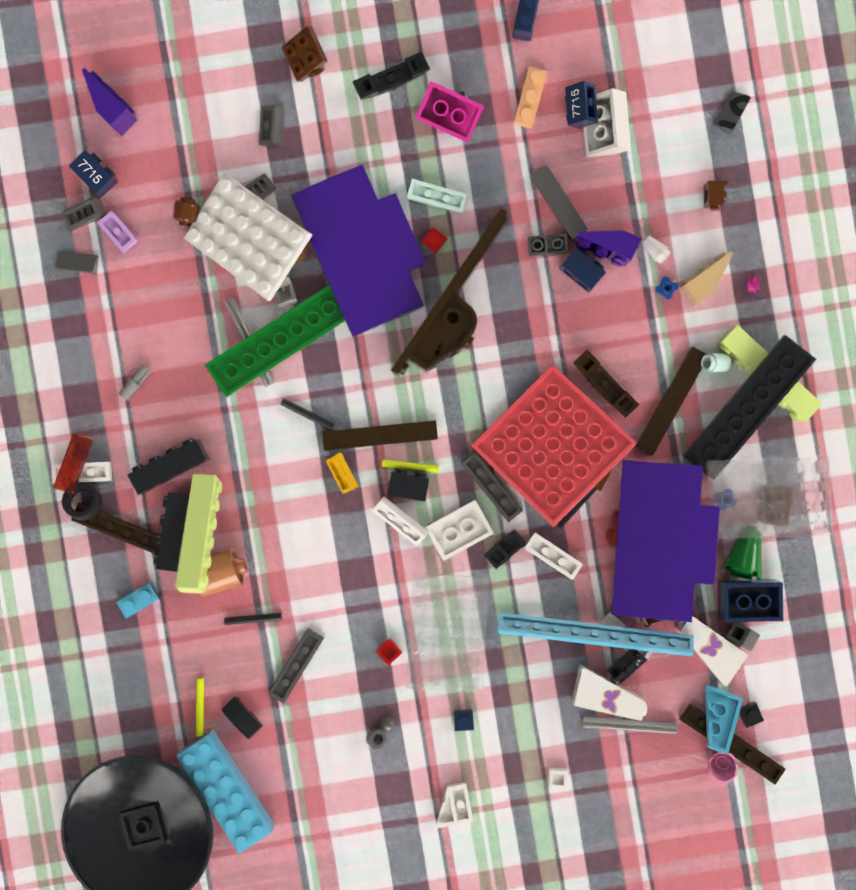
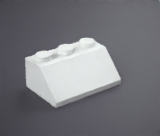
(611, 132)

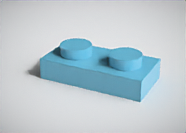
(138, 600)

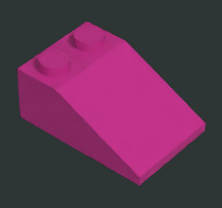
(449, 112)

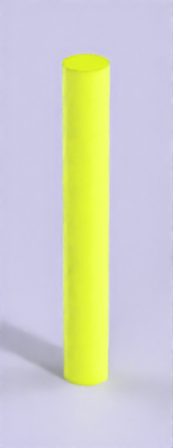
(410, 466)
(199, 706)

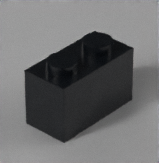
(408, 486)

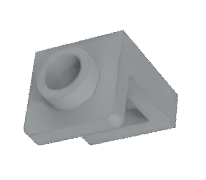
(285, 294)

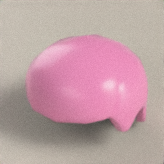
(722, 766)

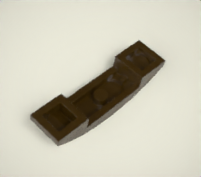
(605, 384)

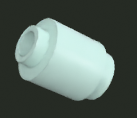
(716, 362)

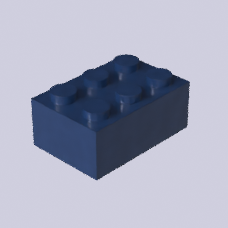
(750, 600)

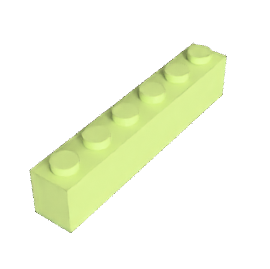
(749, 354)
(198, 534)

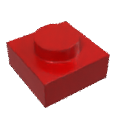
(434, 240)
(389, 651)

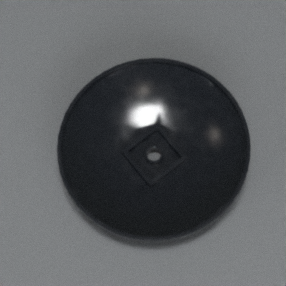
(104, 833)

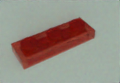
(73, 463)

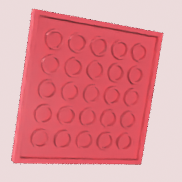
(553, 445)

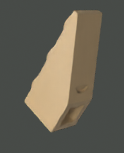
(705, 283)

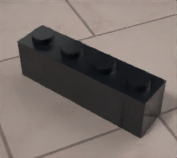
(169, 466)
(172, 532)

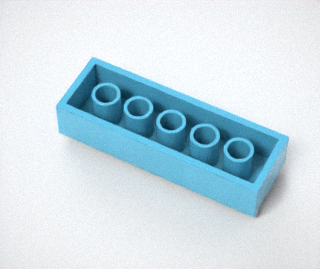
(226, 791)

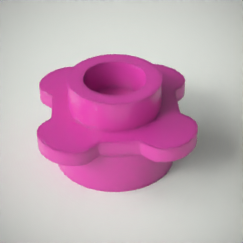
(753, 284)

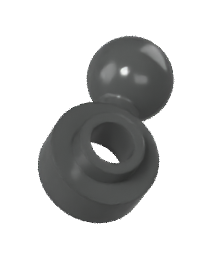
(386, 724)

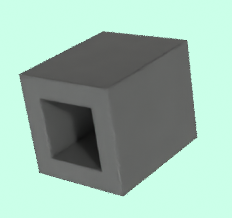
(743, 636)

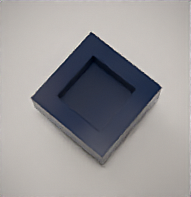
(463, 720)

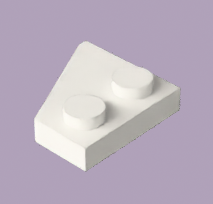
(455, 806)

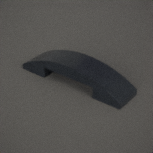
(391, 78)

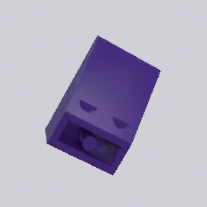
(109, 104)
(614, 245)

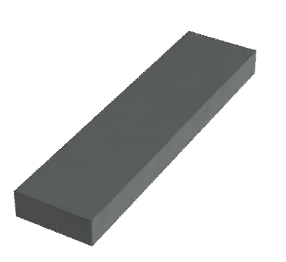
(558, 202)
(491, 486)
(296, 665)

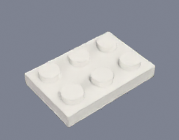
(459, 530)

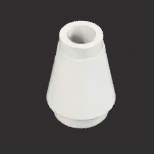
(656, 249)

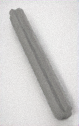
(244, 332)
(629, 725)

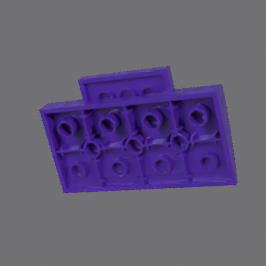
(362, 248)
(662, 541)

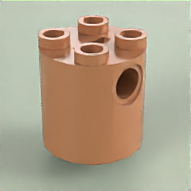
(225, 572)

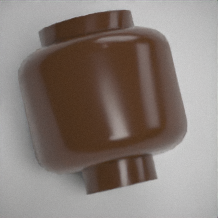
(186, 211)

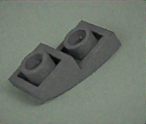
(548, 245)

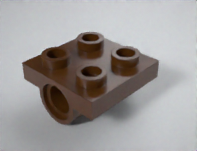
(305, 54)

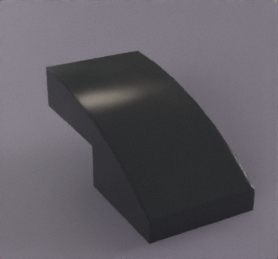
(505, 548)
(242, 718)

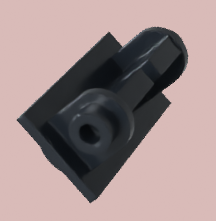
(626, 666)

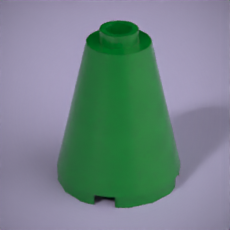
(745, 559)

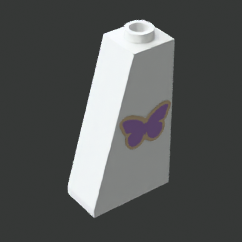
(714, 650)
(600, 694)

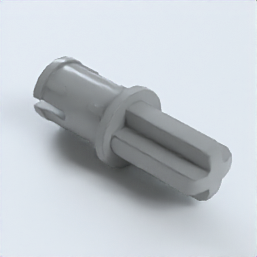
(134, 382)

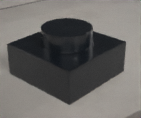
(750, 714)

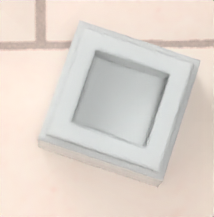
(557, 778)

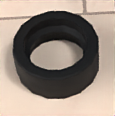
(91, 511)

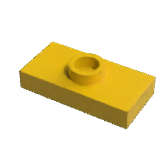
(341, 473)

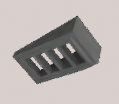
(251, 186)
(94, 208)

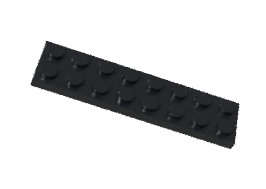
(751, 404)

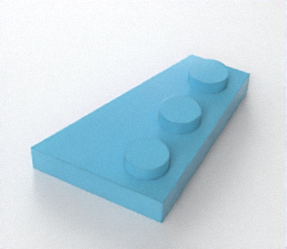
(721, 718)

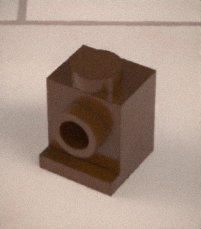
(715, 195)

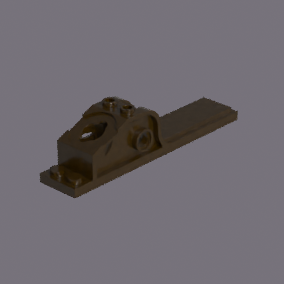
(436, 331)

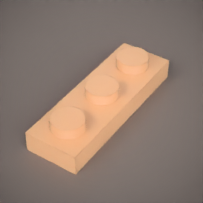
(530, 97)

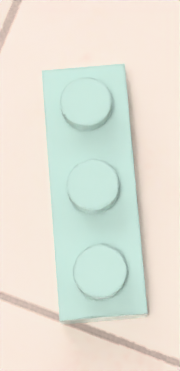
(436, 196)

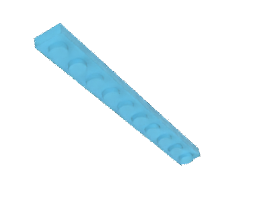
(596, 634)

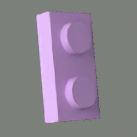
(117, 231)

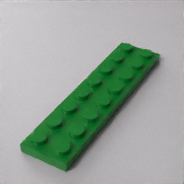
(276, 342)

